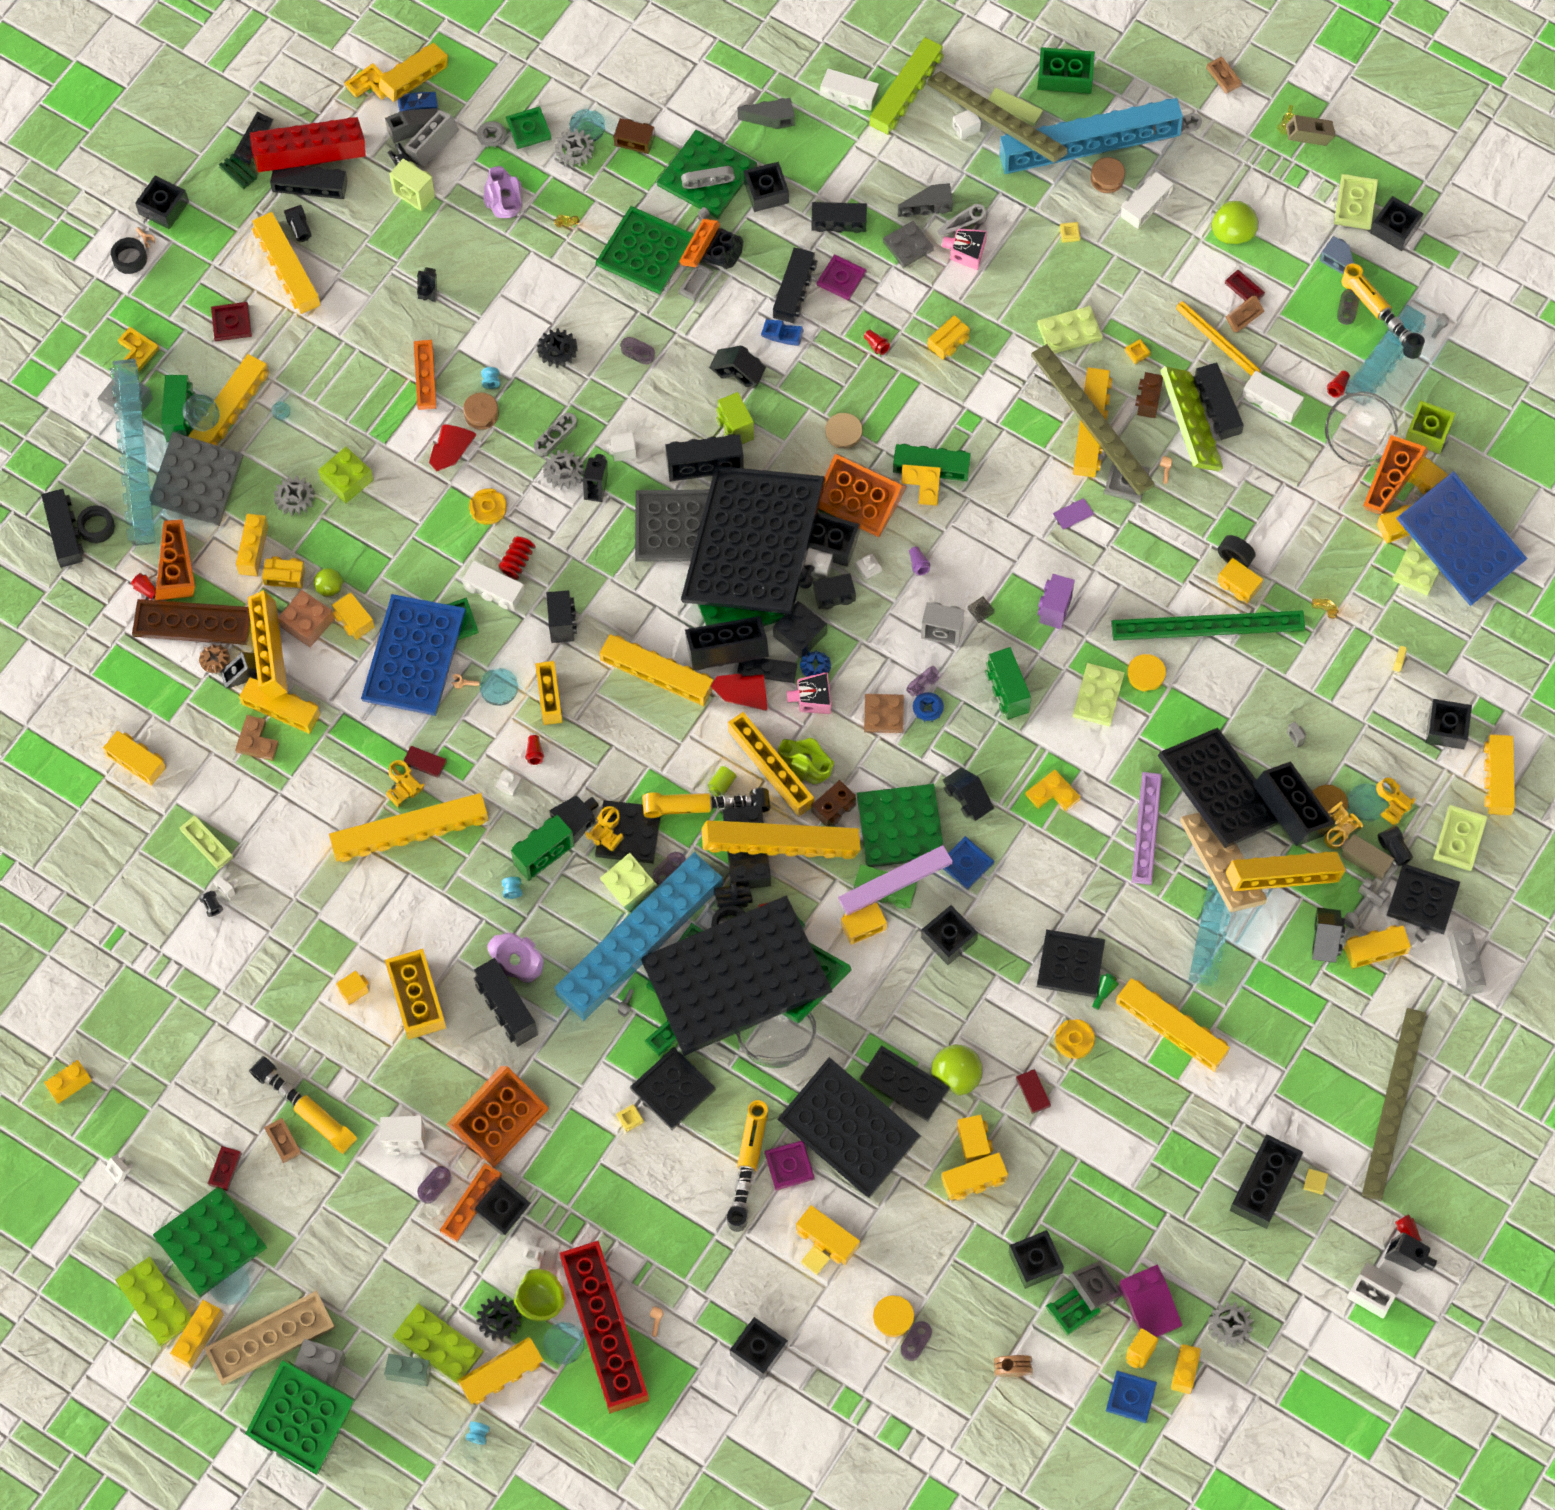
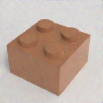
(306, 618)

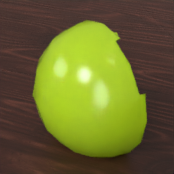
(1235, 222)
(958, 1068)
(539, 1295)

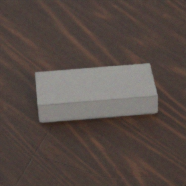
(695, 282)

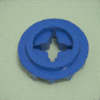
(807, 661)
(928, 698)

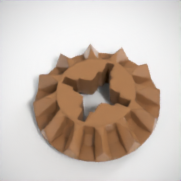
(213, 666)

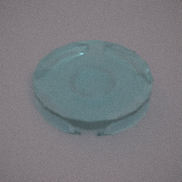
(589, 121)
(201, 412)
(498, 687)
(1366, 802)
(233, 1288)
(564, 1343)

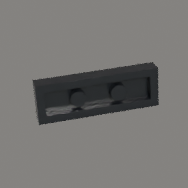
(259, 123)
(770, 668)

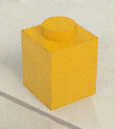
(353, 987)

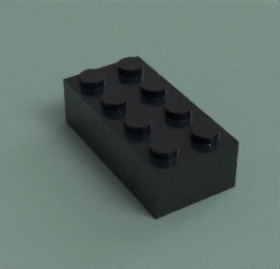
(700, 457)
(835, 537)
(726, 643)
(1293, 803)
(743, 866)
(506, 1002)
(1266, 1181)

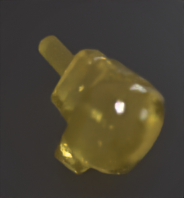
(1286, 118)

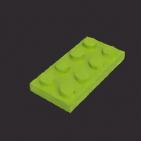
(154, 1301)
(438, 1343)

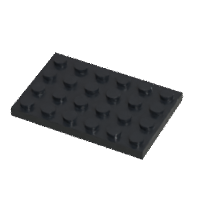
(1219, 786)
(849, 1127)

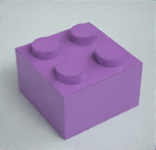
(1055, 601)

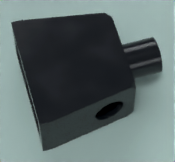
(596, 471)
(576, 815)
(1410, 1253)

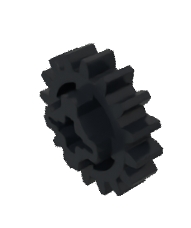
(551, 353)
(491, 1319)

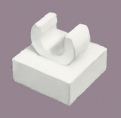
(868, 566)
(508, 782)
(224, 886)
(117, 1168)
(532, 1257)

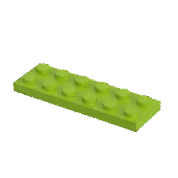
(1191, 419)

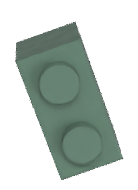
(407, 1369)

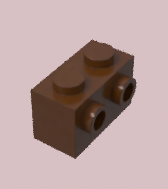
(634, 135)
(1150, 395)
(834, 804)

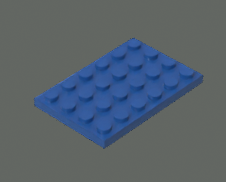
(1461, 538)
(413, 655)

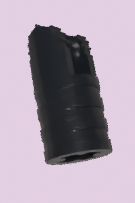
(397, 158)

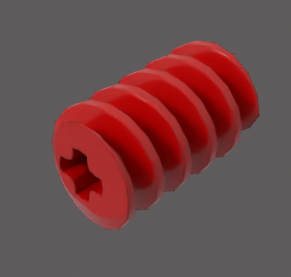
(514, 555)

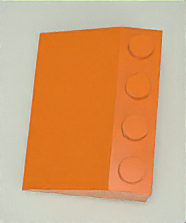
(860, 495)
(497, 1115)

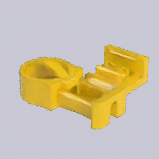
(405, 784)
(1399, 801)
(1346, 825)
(605, 834)

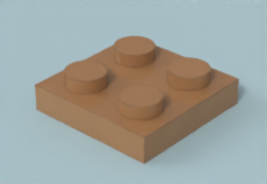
(883, 713)

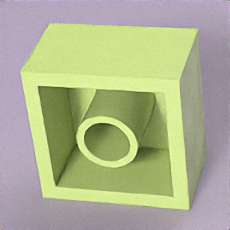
(412, 184)
(629, 882)

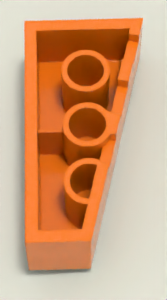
(1393, 472)
(174, 566)

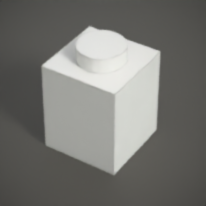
(966, 124)
(622, 447)

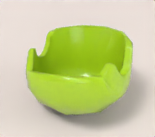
(328, 582)

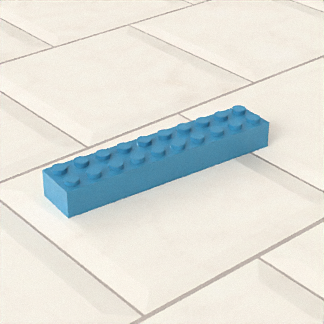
(1097, 134)
(638, 936)

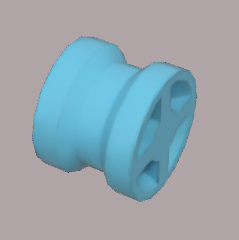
(490, 378)
(512, 887)
(477, 1433)

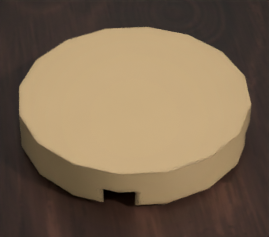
(843, 430)

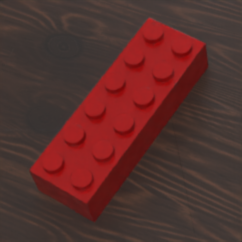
(307, 144)

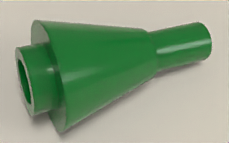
(1106, 987)

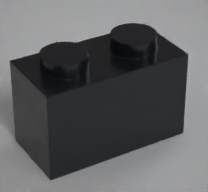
(834, 591)

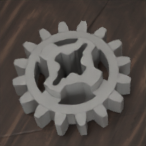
(574, 148)
(562, 467)
(291, 502)
(1238, 1326)

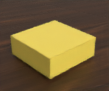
(1069, 232)
(1399, 658)
(630, 1118)
(1315, 1181)
(815, 1260)

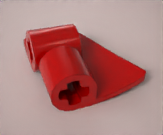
(450, 446)
(742, 690)

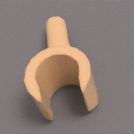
(146, 237)
(1166, 463)
(462, 682)
(657, 1314)

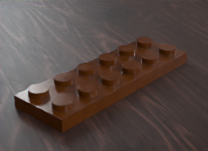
(191, 622)

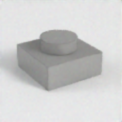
(1296, 734)

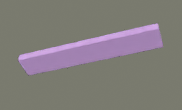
(1146, 828)
(895, 880)

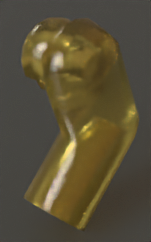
(565, 220)
(1328, 605)

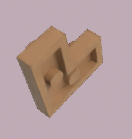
(252, 742)

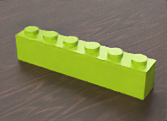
(906, 86)

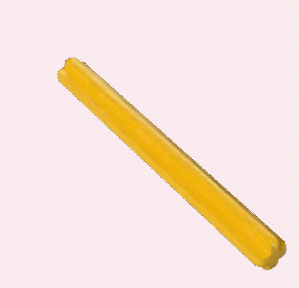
(1217, 338)

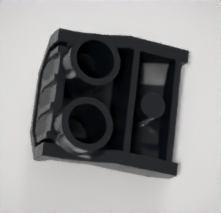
(724, 249)

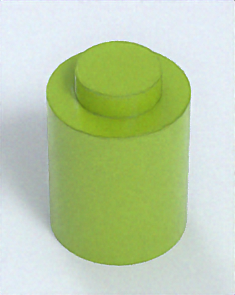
(721, 781)

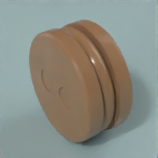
(1107, 175)
(481, 411)
(1013, 1366)

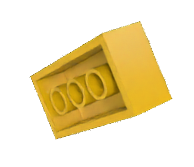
(415, 994)

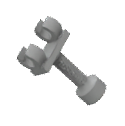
(1352, 919)

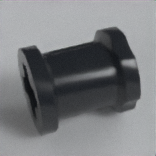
(211, 903)

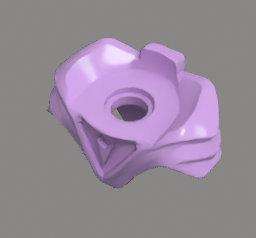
(498, 181)
(530, 962)

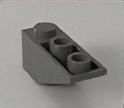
(772, 114)
(407, 123)
(930, 200)

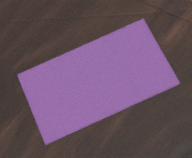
(1073, 513)

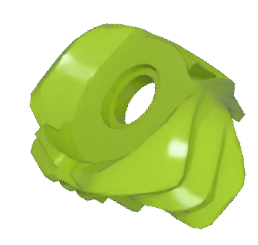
(794, 756)

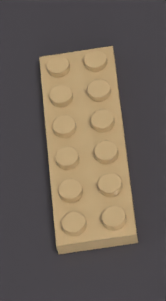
(1217, 860)
(269, 1338)

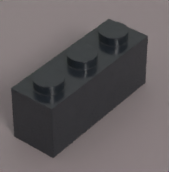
(839, 217)

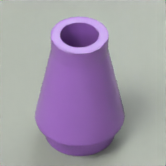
(919, 562)

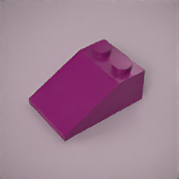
(1150, 1301)

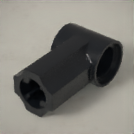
(297, 220)
(1393, 841)

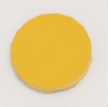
(488, 506)
(1146, 672)
(1074, 1038)
(893, 1316)

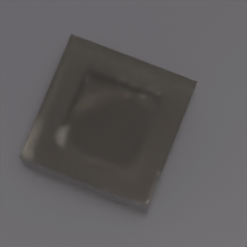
(981, 609)

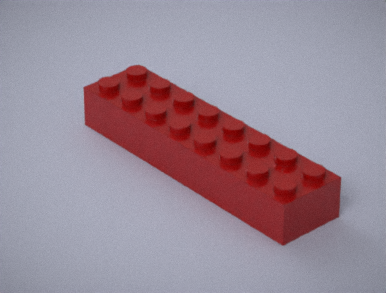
(604, 1327)

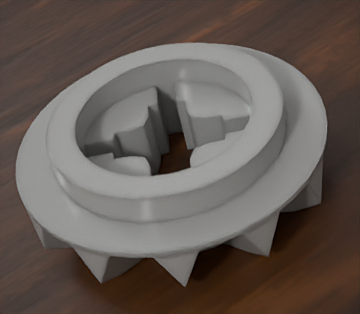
(491, 127)

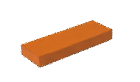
(699, 243)

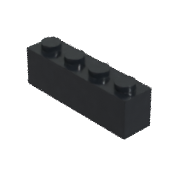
(310, 182)
(794, 284)
(1218, 401)
(61, 527)

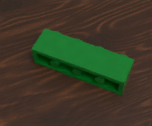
(953, 463)

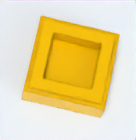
(1137, 351)

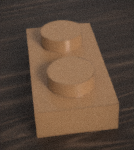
(1223, 75)
(1244, 313)
(282, 1140)

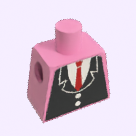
(966, 246)
(812, 694)

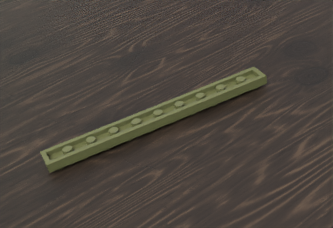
(997, 116)
(1092, 419)
(1393, 1104)

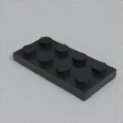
(904, 1083)

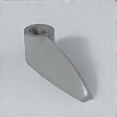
(964, 219)

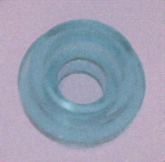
(280, 406)

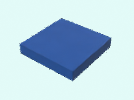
(968, 863)
(1131, 1396)

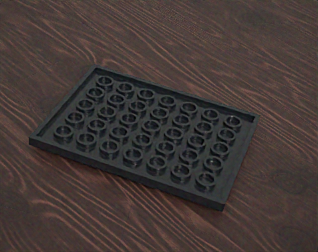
(753, 539)
(735, 975)

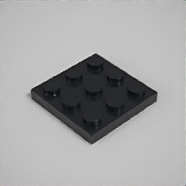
(638, 833)
(1423, 898)
(1070, 963)
(672, 1088)

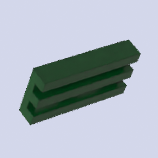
(223, 166)

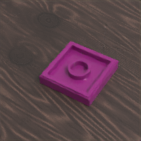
(841, 277)
(789, 1165)

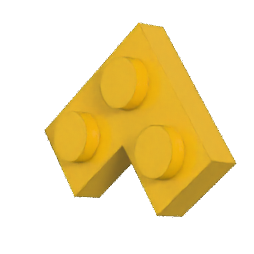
(364, 81)
(140, 347)
(927, 478)
(1053, 787)

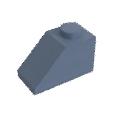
(1336, 254)

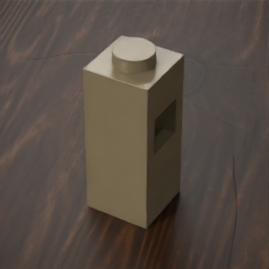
(1310, 130)
(1366, 856)

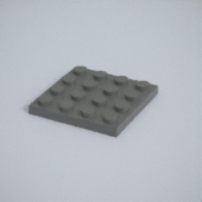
(196, 478)
(667, 523)

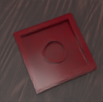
(231, 321)

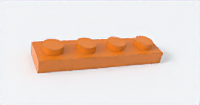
(425, 374)
(462, 1214)

